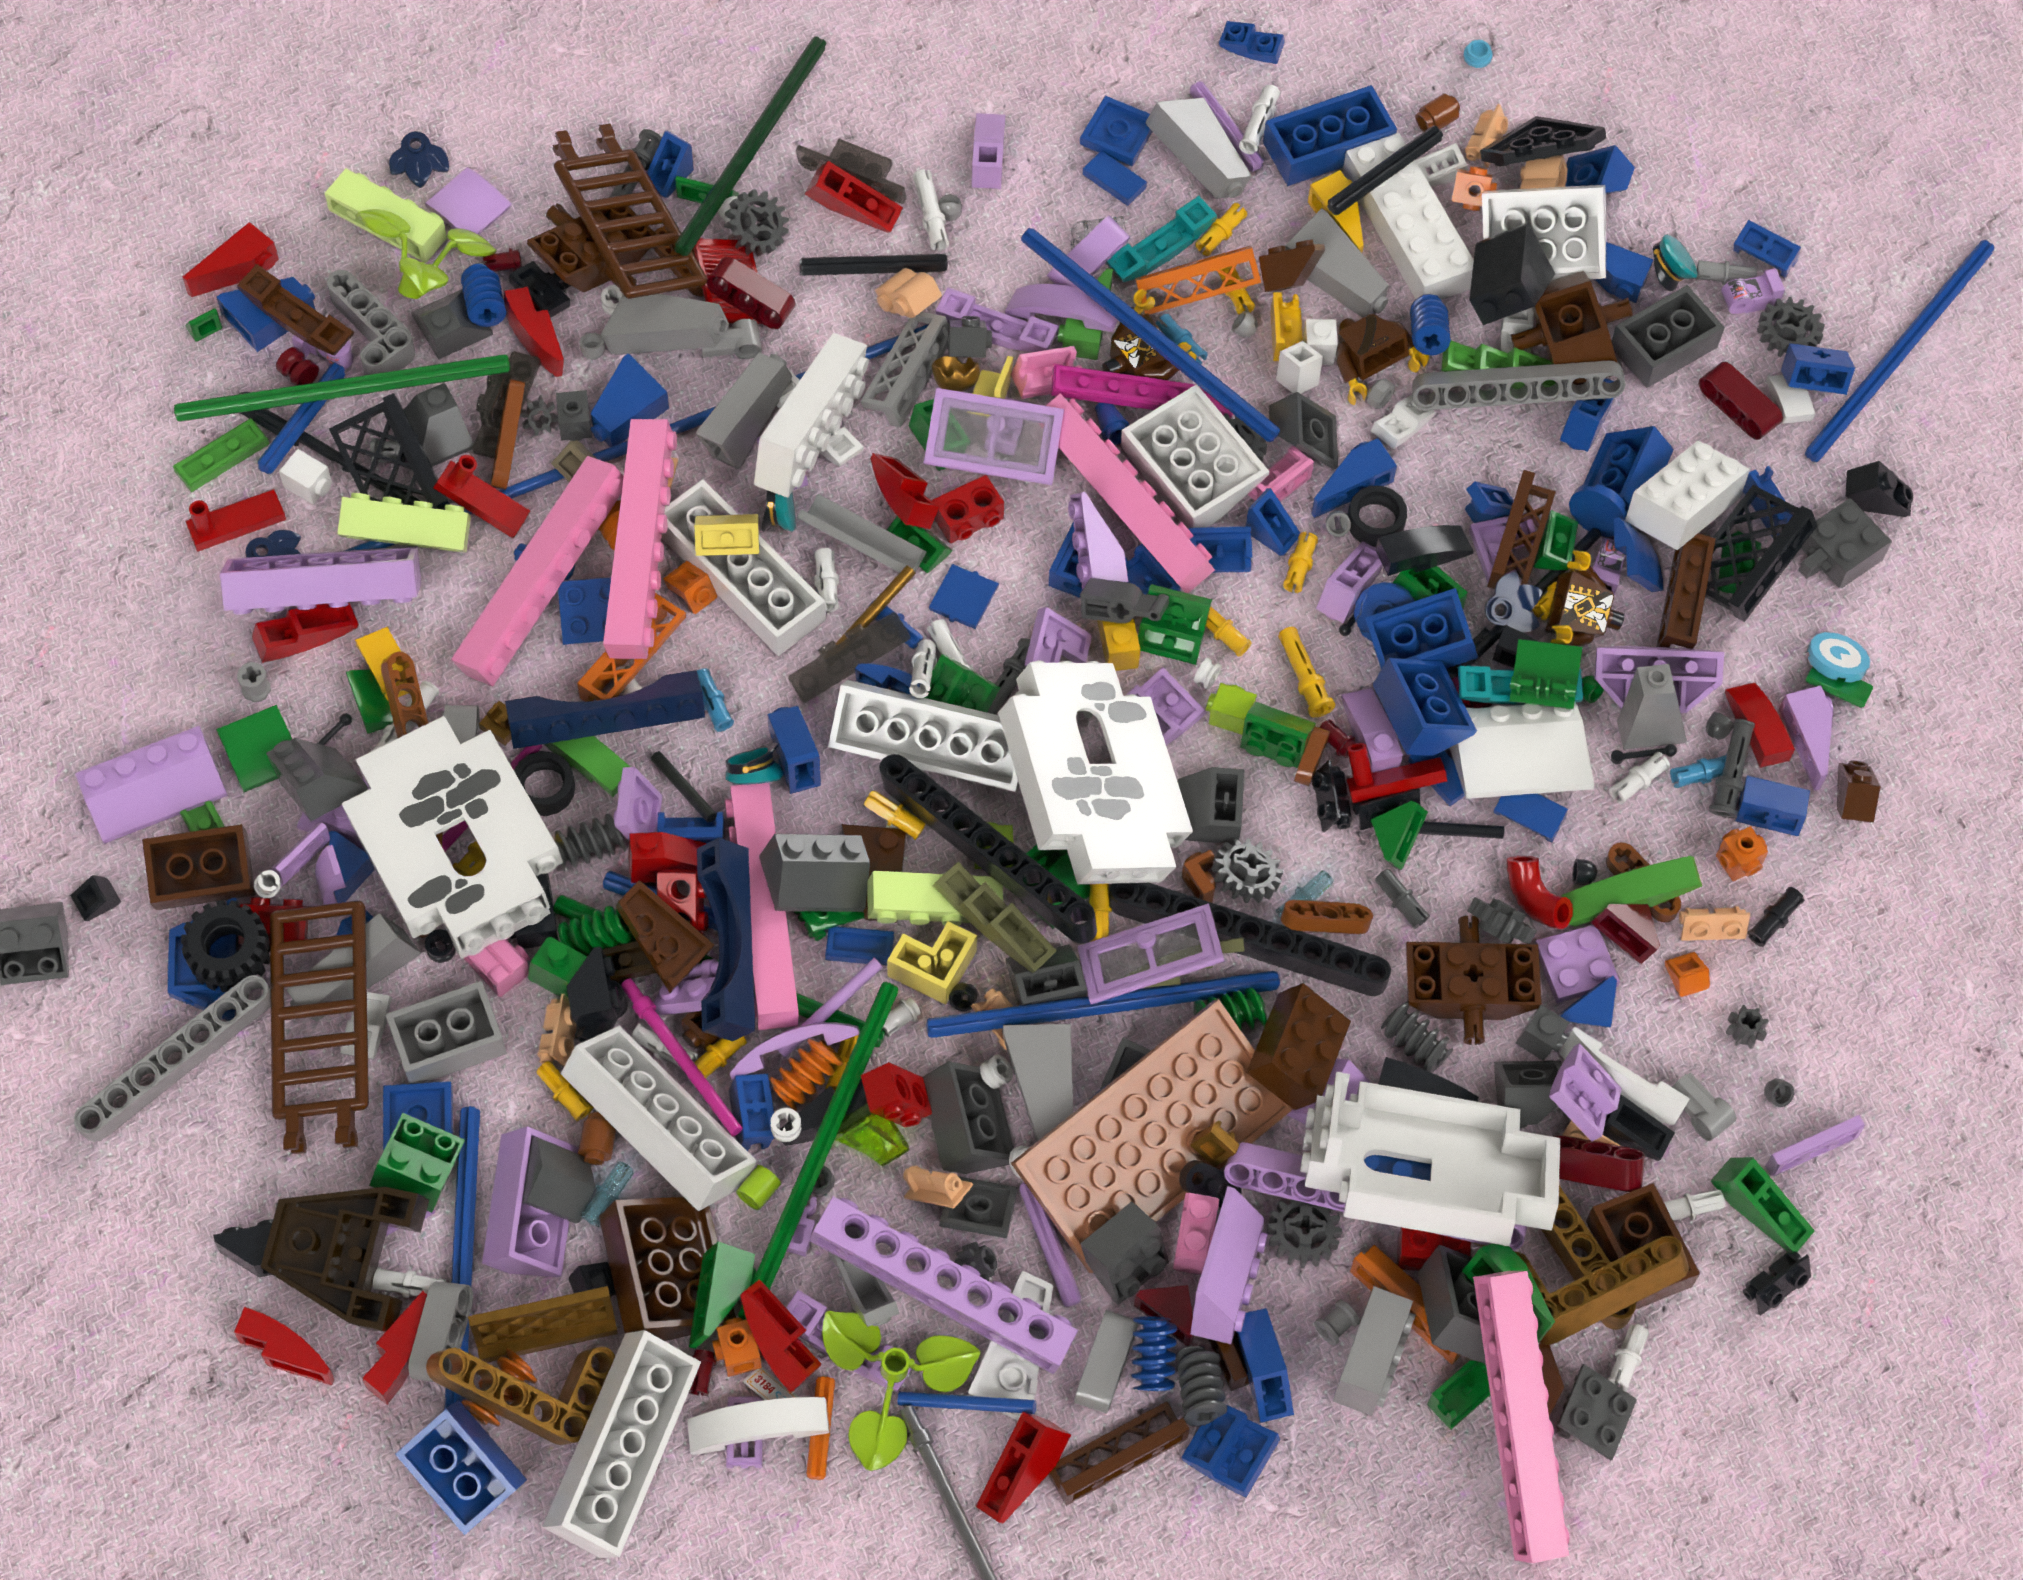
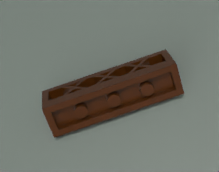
(1513, 527)
(1686, 593)
(1122, 1459)

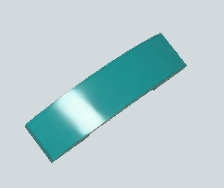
(1164, 243)
(1492, 686)

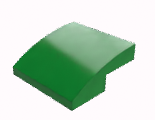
(1179, 630)
(961, 686)
(249, 741)

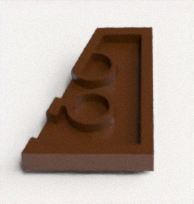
(884, 849)
(663, 934)

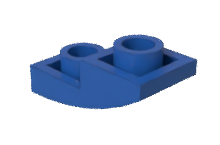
(1246, 42)
(884, 677)

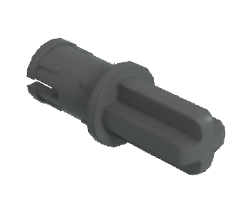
(1402, 898)

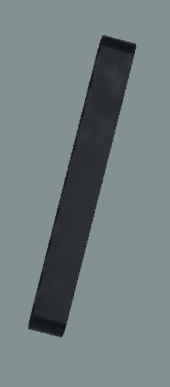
(993, 859)
(1266, 934)

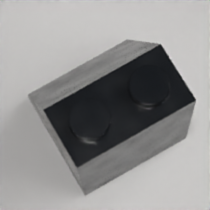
(1508, 274)

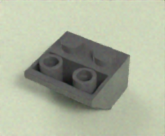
(1214, 804)
(33, 943)
(1054, 981)
(1126, 1252)

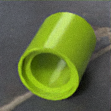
(758, 1187)

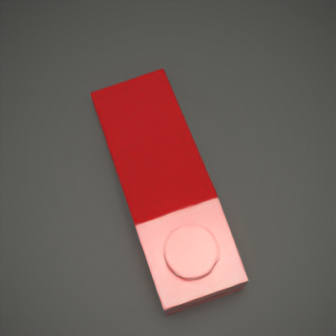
(852, 198)
(232, 261)
(659, 851)
(1023, 1465)

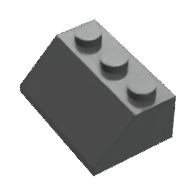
(314, 776)
(816, 872)
(967, 1119)

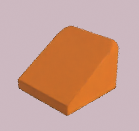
(1688, 974)

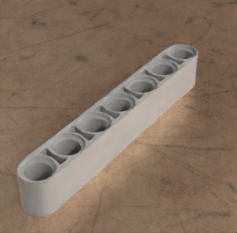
(1529, 375)
(166, 1074)

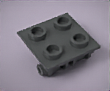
(1596, 1412)

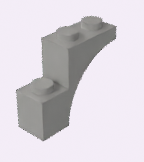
(865, 1292)

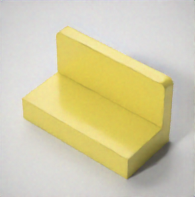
(993, 383)
(726, 534)

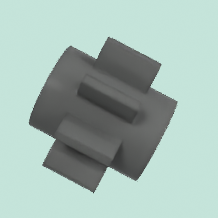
(532, 410)
(1752, 1027)
(978, 1257)

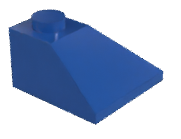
(1600, 167)

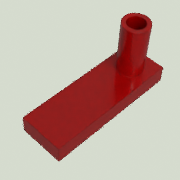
(479, 497)
(232, 520)
(1371, 785)

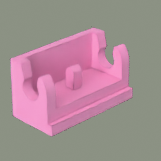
(1034, 370)
(1286, 475)

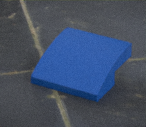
(1641, 557)
(1231, 1450)

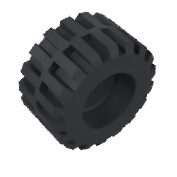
(217, 923)

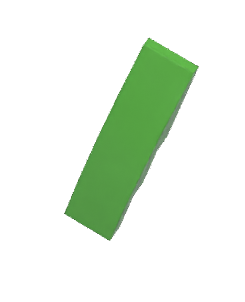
(1461, 357)
(592, 760)
(1639, 886)

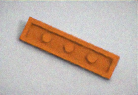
(1197, 268)
(605, 668)
(1380, 1271)

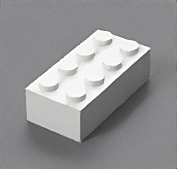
(1687, 495)

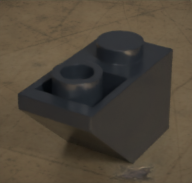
(1878, 490)
(591, 991)
(245, 1246)

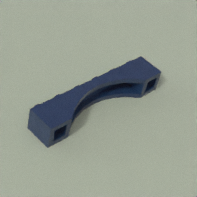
(545, 720)
(726, 881)

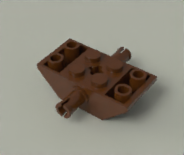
(573, 253)
(1573, 323)
(1502, 977)

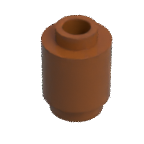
(1438, 112)
(597, 1139)

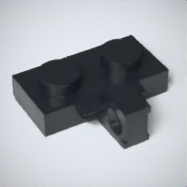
(545, 288)

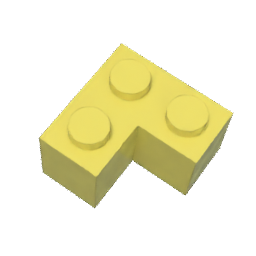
(935, 968)

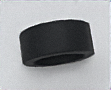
(1376, 496)
(548, 761)

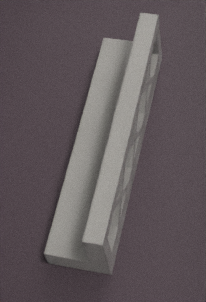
(916, 370)
(862, 535)

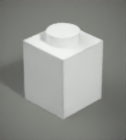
(1322, 337)
(1299, 367)
(305, 477)

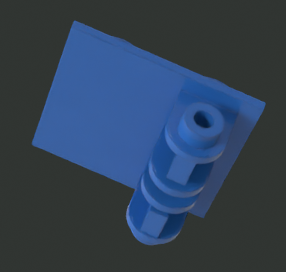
(583, 610)

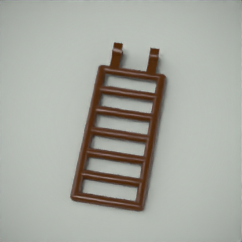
(613, 155)
(345, 1108)

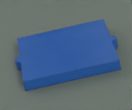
(963, 596)

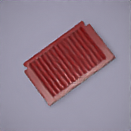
(708, 254)

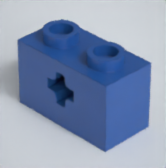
(1817, 369)

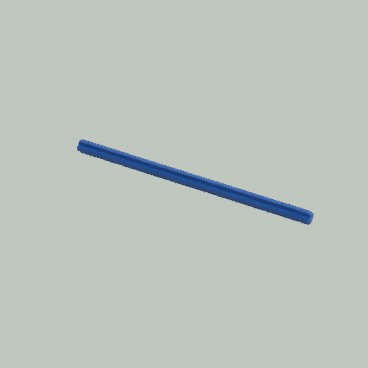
(1150, 335)
(1899, 351)
(1081, 1006)
(465, 1213)

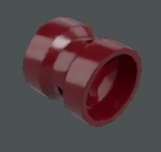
(294, 365)

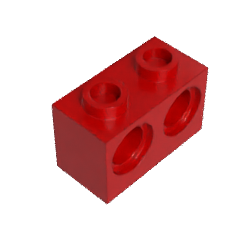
(964, 504)
(690, 905)
(896, 1095)
(1416, 1247)

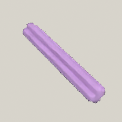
(1235, 135)
(1052, 1249)

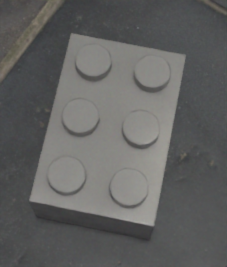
(446, 1033)
(1375, 1352)

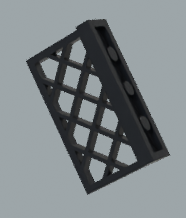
(409, 446)
(1772, 560)

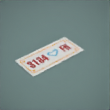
(767, 1385)

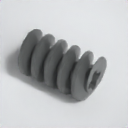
(588, 841)
(1416, 1038)
(1200, 1385)

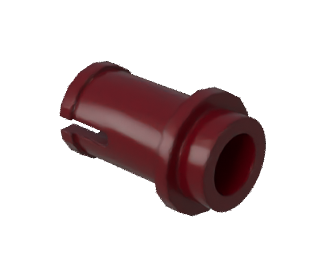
(503, 261)
(1338, 739)
(703, 1375)

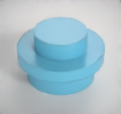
(1478, 54)

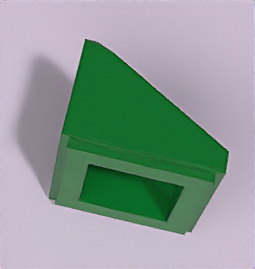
(204, 325)

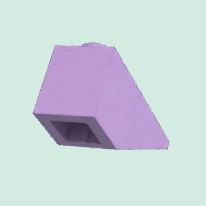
(988, 151)
(1097, 548)

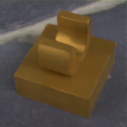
(497, 722)
(1215, 1144)

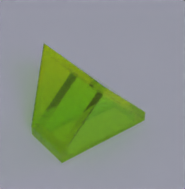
(875, 1138)

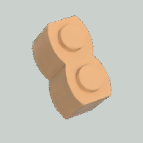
(1544, 173)
(908, 293)

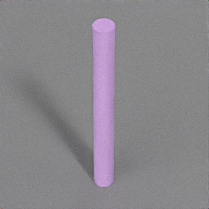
(838, 999)

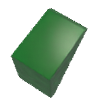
(1398, 831)

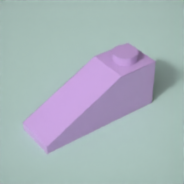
(1349, 582)
(1809, 723)
(1373, 728)

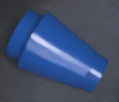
(1110, 422)

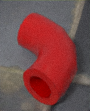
(1534, 896)

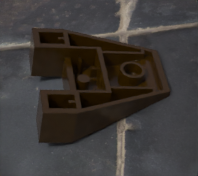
(334, 1245)

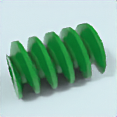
(601, 930)
(1240, 1007)

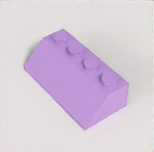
(151, 784)
(519, 1235)
(1228, 1270)

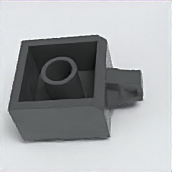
(1844, 545)

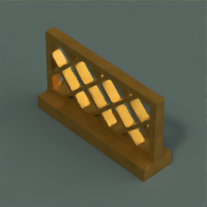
(544, 1324)

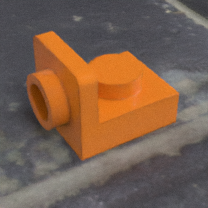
(692, 586)

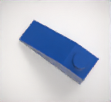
(1625, 272)
(1586, 421)
(1363, 467)

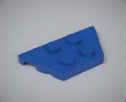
(181, 981)

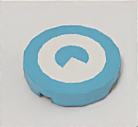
(1838, 657)

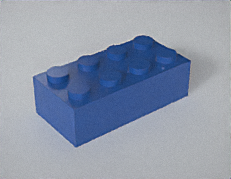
(1318, 136)

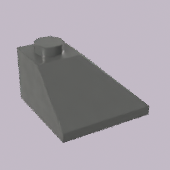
(448, 326)
(438, 424)
(1307, 427)
(1526, 1087)

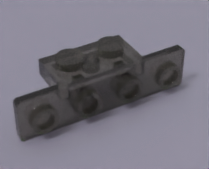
(860, 163)
(490, 405)
(840, 660)

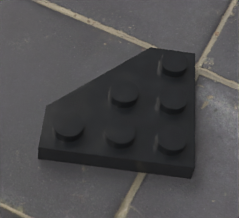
(1542, 139)

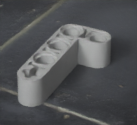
(367, 320)

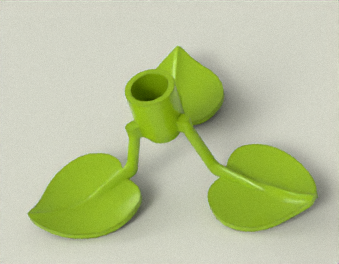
(417, 276)
(945, 1367)

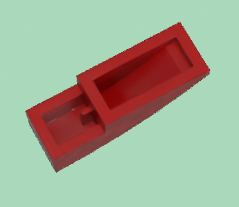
(534, 329)
(904, 491)
(302, 631)
(1769, 737)
(778, 1336)
(281, 1346)
(395, 1347)

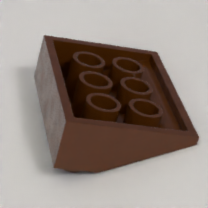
(657, 1262)

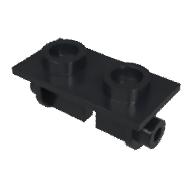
(1328, 785)
(1375, 807)
(1790, 1274)

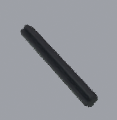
(1384, 170)
(873, 264)

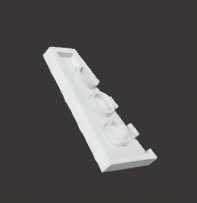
(1002, 1371)

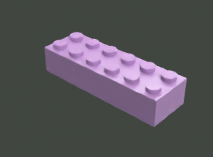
(320, 579)

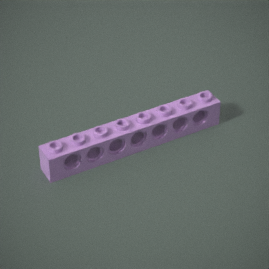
(952, 1302)

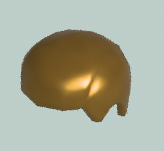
(955, 375)

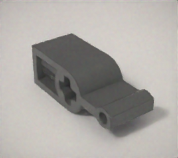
(1119, 602)

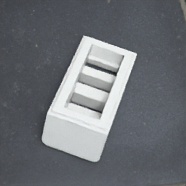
(1443, 156)

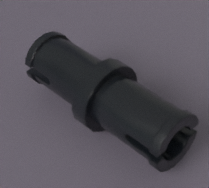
(1775, 916)

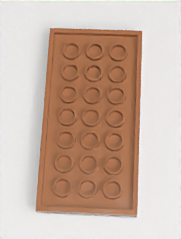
(1140, 1128)

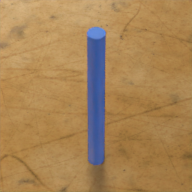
(966, 1402)

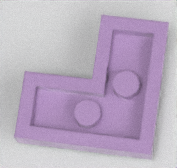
(1487, 539)
(1057, 637)

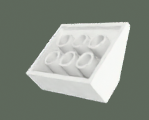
(1564, 220)
(1193, 458)
(1523, 752)

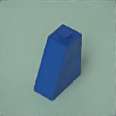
(253, 323)
(628, 396)
(795, 749)
(1265, 1367)

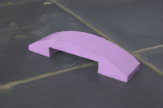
(1060, 302)
(1006, 330)
(832, 1032)
(811, 1316)

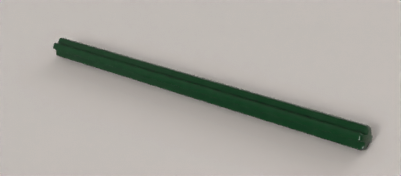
(749, 147)

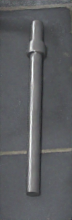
(922, 1442)

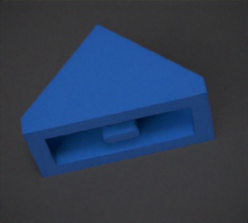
(670, 160)
(1271, 523)
(353, 863)
(1595, 1006)

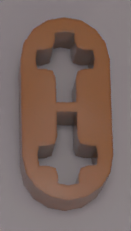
(1311, 756)

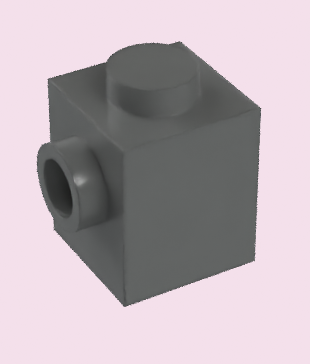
(968, 337)
(573, 415)
(1543, 1033)

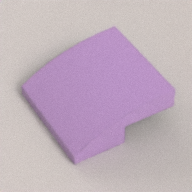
(468, 202)
(1172, 704)
(301, 853)
(1585, 1092)

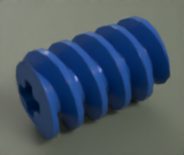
(483, 295)
(1430, 325)
(1154, 1353)

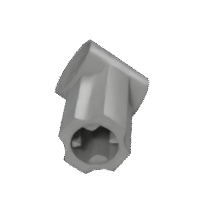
(740, 339)
(1707, 1114)

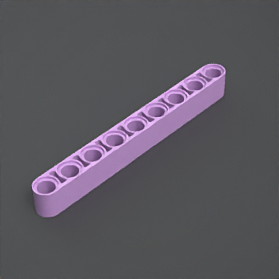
(1280, 1175)

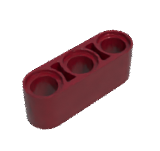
(751, 293)
(1740, 400)
(1601, 1164)

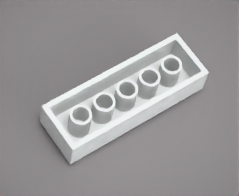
(1412, 223)
(811, 415)
(755, 586)
(925, 732)
(658, 1117)
(622, 1444)

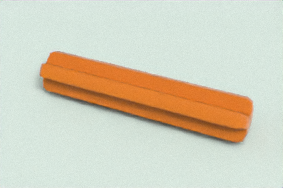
(819, 1443)

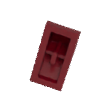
(1630, 928)
(1169, 1303)

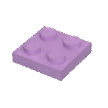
(637, 804)
(1575, 962)

